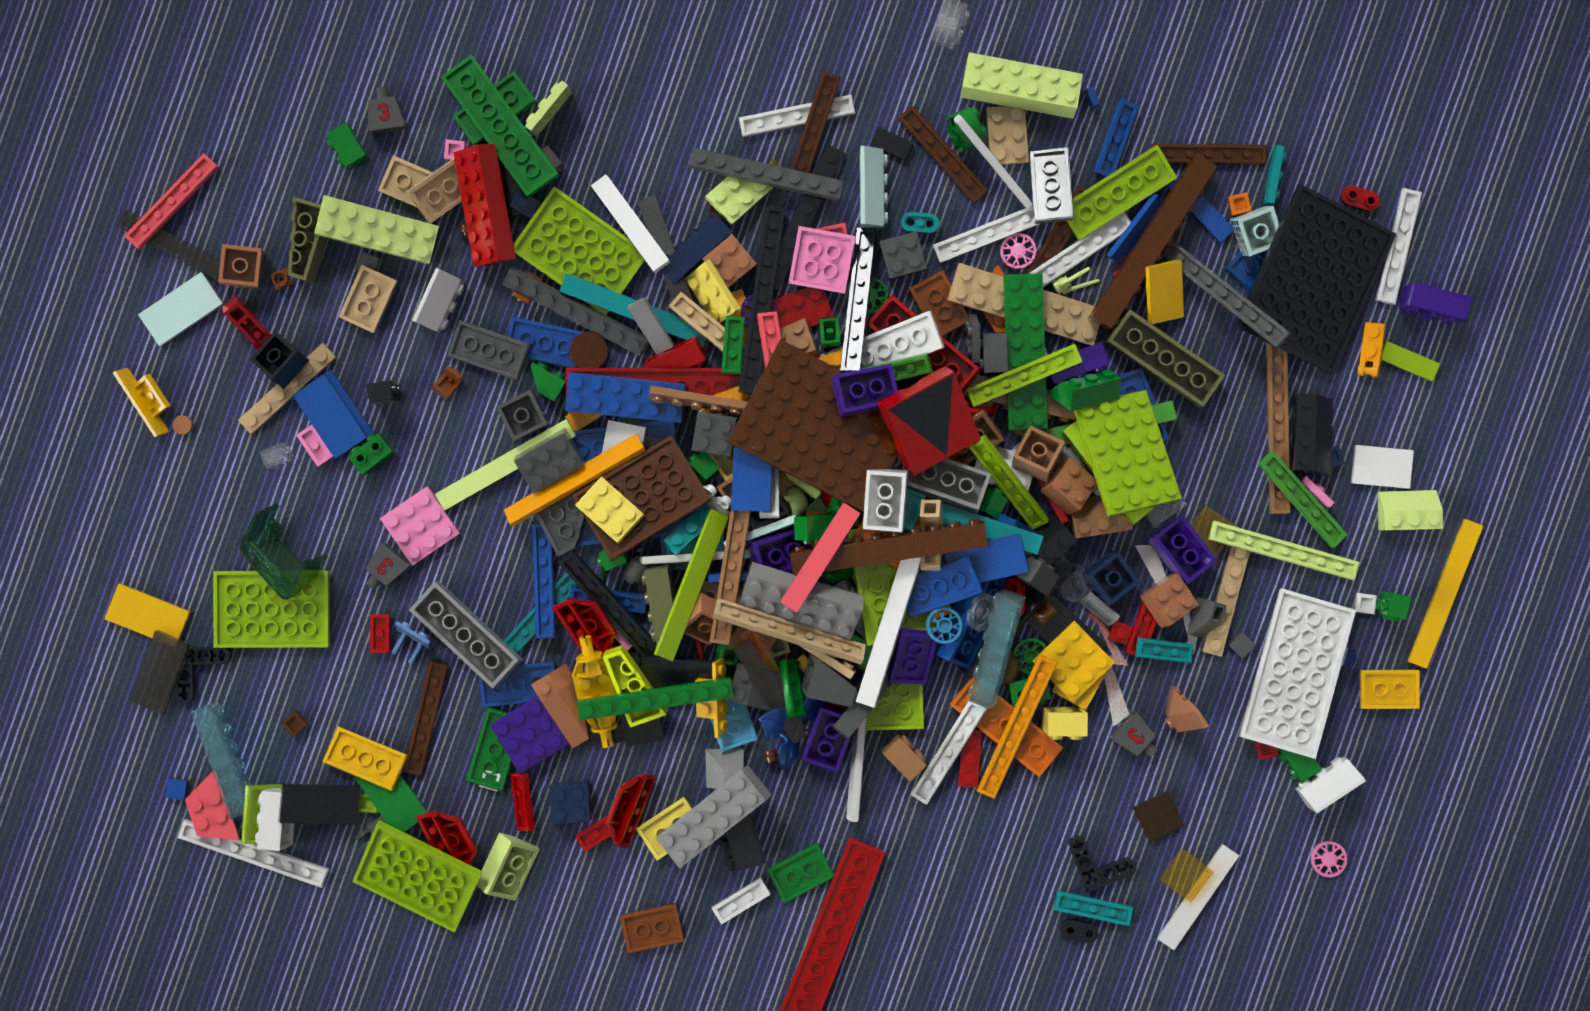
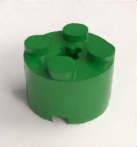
(958, 136)

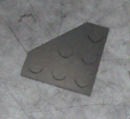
(562, 524)

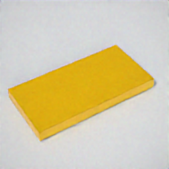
(146, 613)
(365, 758)

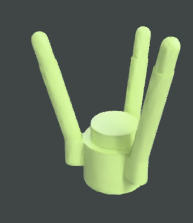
(1062, 283)

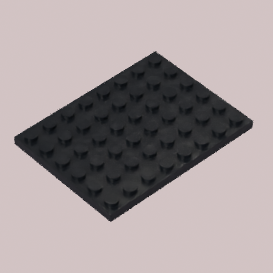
(1318, 276)

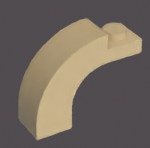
(931, 514)

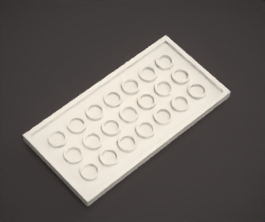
(1297, 673)

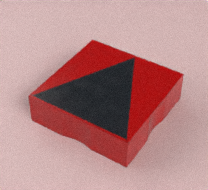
(929, 420)

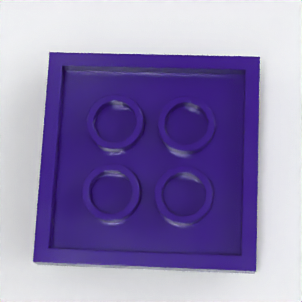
(529, 734)

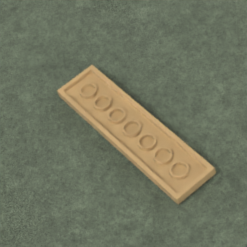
(1061, 314)

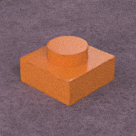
(1239, 204)

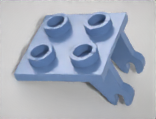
(406, 630)

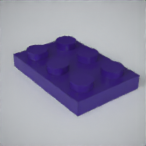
(912, 657)

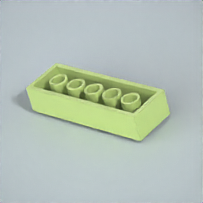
(1021, 85)
(376, 230)

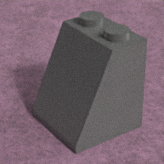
(827, 684)

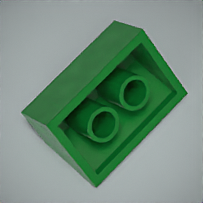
(1087, 390)

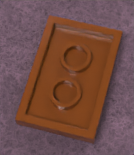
(932, 296)
(652, 927)

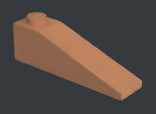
(560, 700)
(1182, 713)

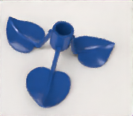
(774, 721)

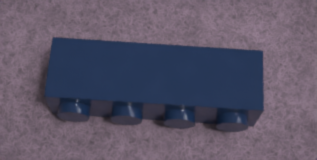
(695, 248)

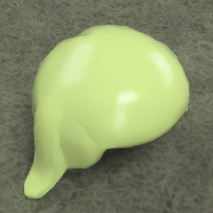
(795, 501)

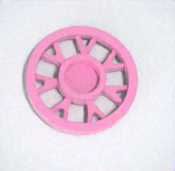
(1018, 251)
(1329, 859)

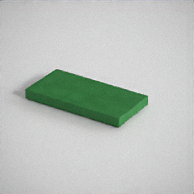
(514, 94)
(489, 755)
(396, 806)

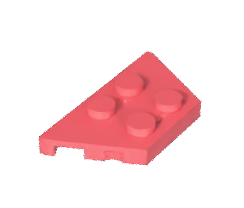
(210, 813)

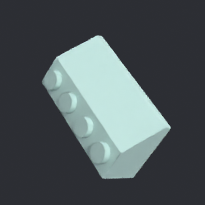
(872, 188)

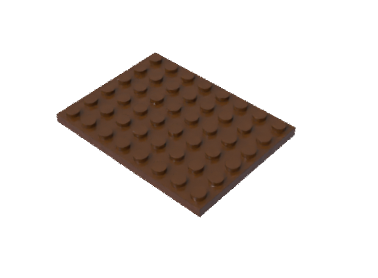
(798, 428)

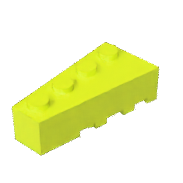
(629, 678)

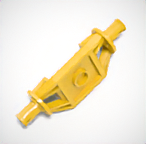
(594, 683)

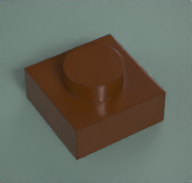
(294, 723)

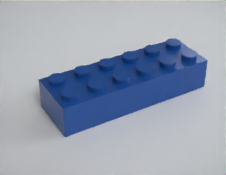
(620, 397)

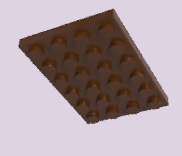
(659, 486)

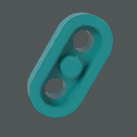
(920, 222)

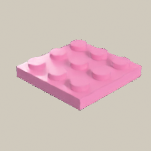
(822, 259)
(420, 525)

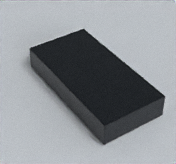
(891, 143)

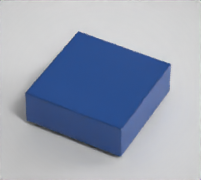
(1091, 97)
(176, 788)

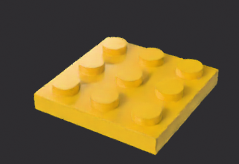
(1078, 661)

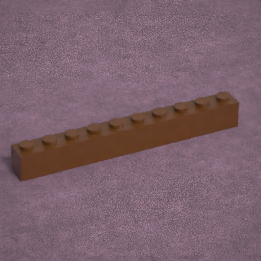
(1152, 241)
(900, 545)

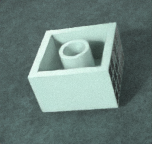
(1255, 230)

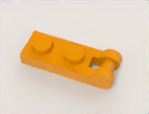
(1372, 349)

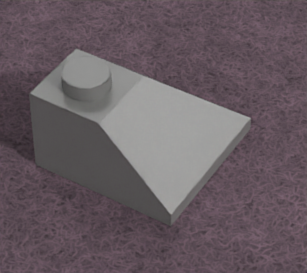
(722, 765)

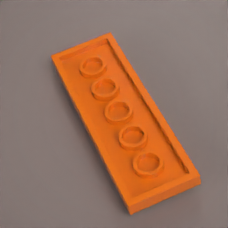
(1036, 748)

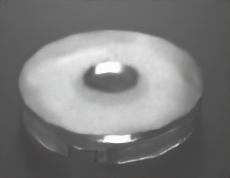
(978, 616)

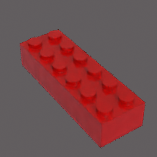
(484, 205)
(894, 312)

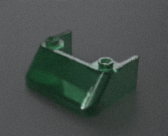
(273, 558)

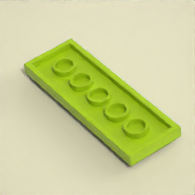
(1120, 191)

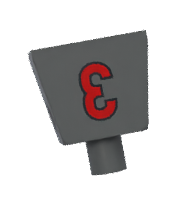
(385, 113)
(386, 566)
(1135, 735)

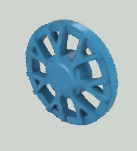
(943, 625)

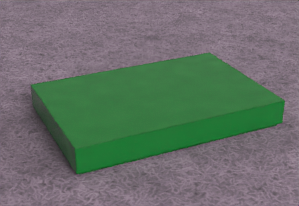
(800, 872)

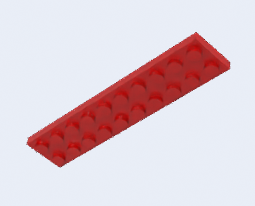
(697, 380)
(833, 927)

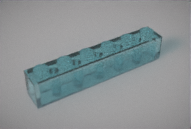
(996, 648)
(222, 756)

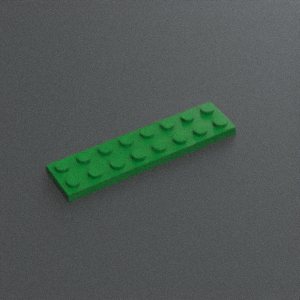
(500, 126)
(1025, 344)

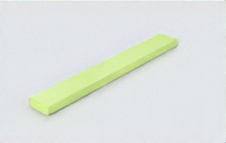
(492, 471)
(1283, 550)

